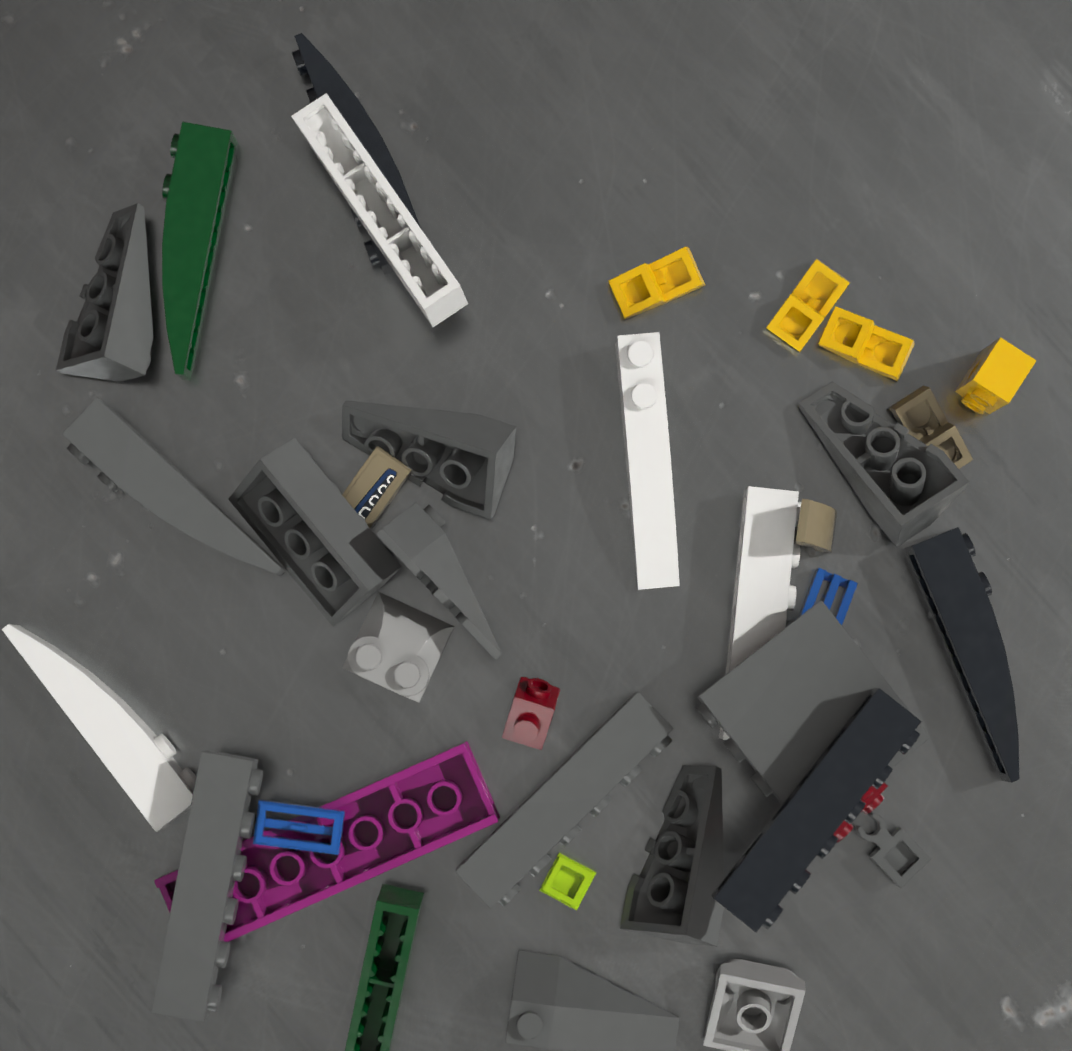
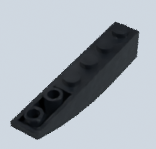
(327, 80)

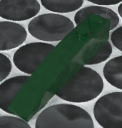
(191, 232)
(384, 969)

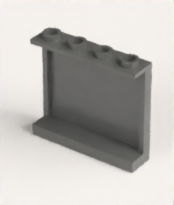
(794, 700)

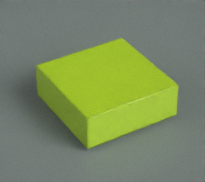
(567, 881)

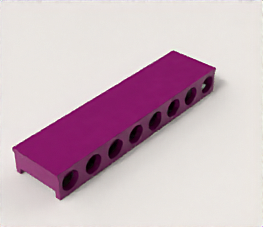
(381, 830)

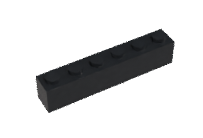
(816, 809)

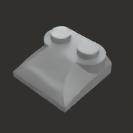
(398, 647)
(754, 1007)

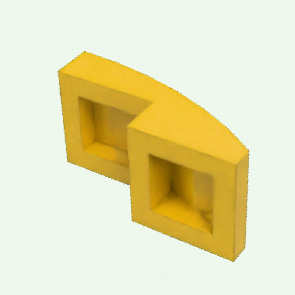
(656, 283)
(808, 305)
(866, 344)

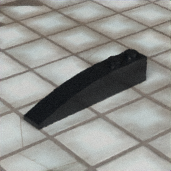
(972, 639)

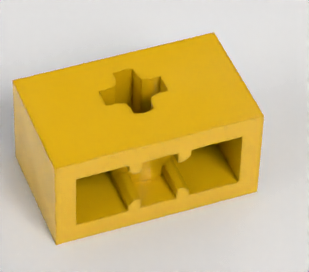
(994, 377)

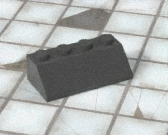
(313, 531)

